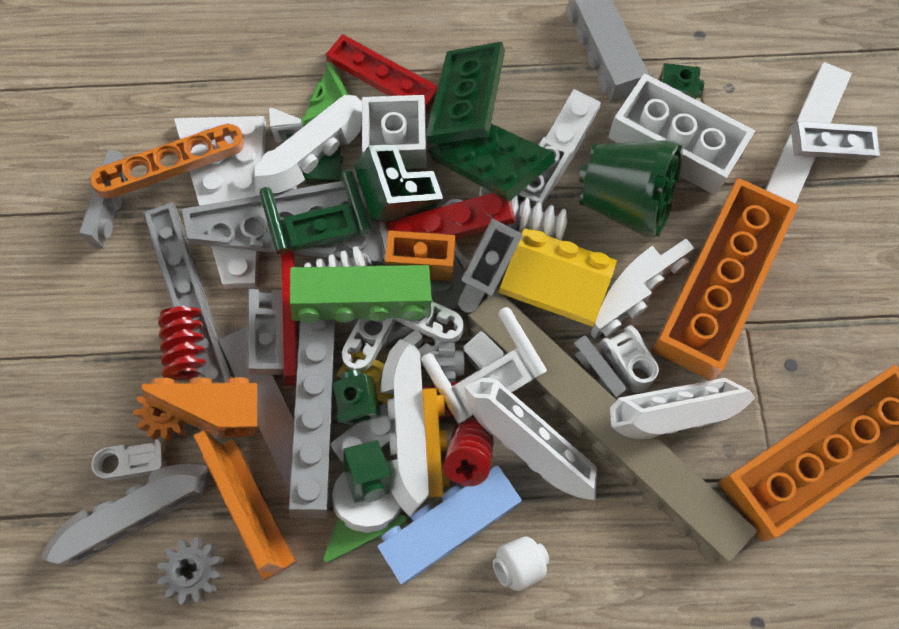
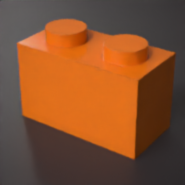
(422, 249)

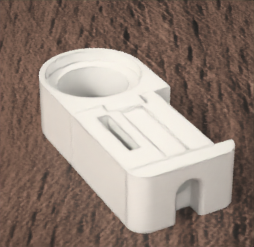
(133, 460)

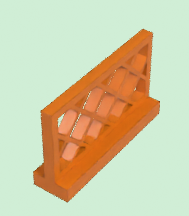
(246, 505)

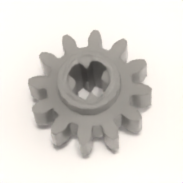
(180, 562)

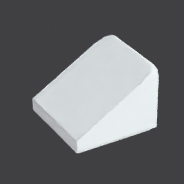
(283, 124)
(481, 351)

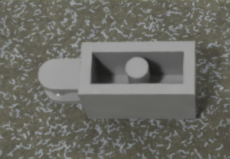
(488, 263)

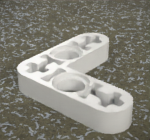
(370, 353)

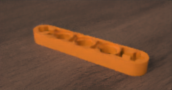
(153, 157)

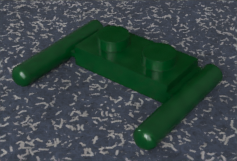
(317, 226)

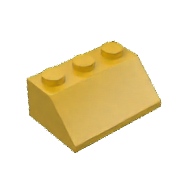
(558, 276)

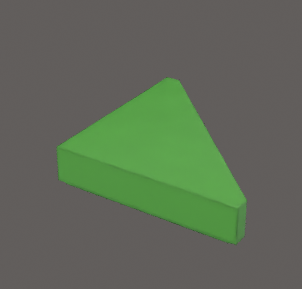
(325, 94)
(345, 539)

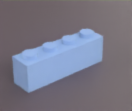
(447, 525)

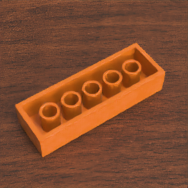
(725, 280)
(818, 458)

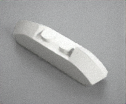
(301, 152)
(678, 408)
(531, 438)
(409, 472)

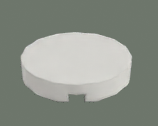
(363, 515)

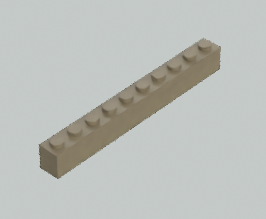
(647, 463)

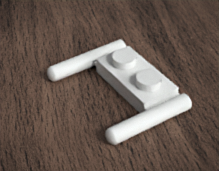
(510, 370)

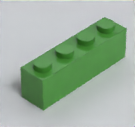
(360, 293)

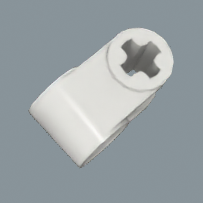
(628, 353)

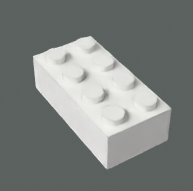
(708, 137)

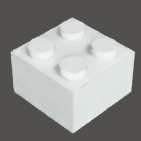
(399, 122)

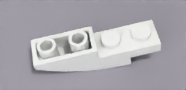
(564, 142)
(635, 284)

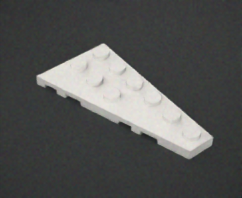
(227, 181)

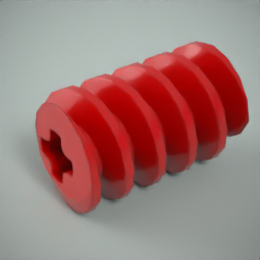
(179, 342)
(469, 454)

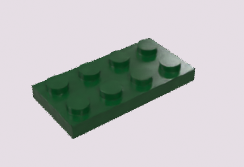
(466, 94)
(496, 162)

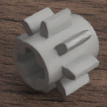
(450, 360)

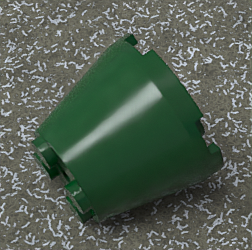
(632, 183)

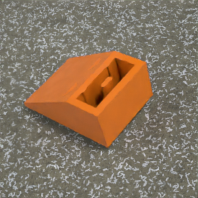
(213, 407)

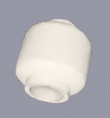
(521, 563)

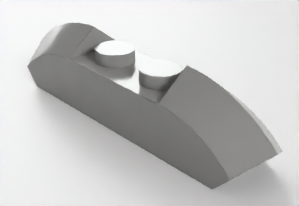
(114, 521)

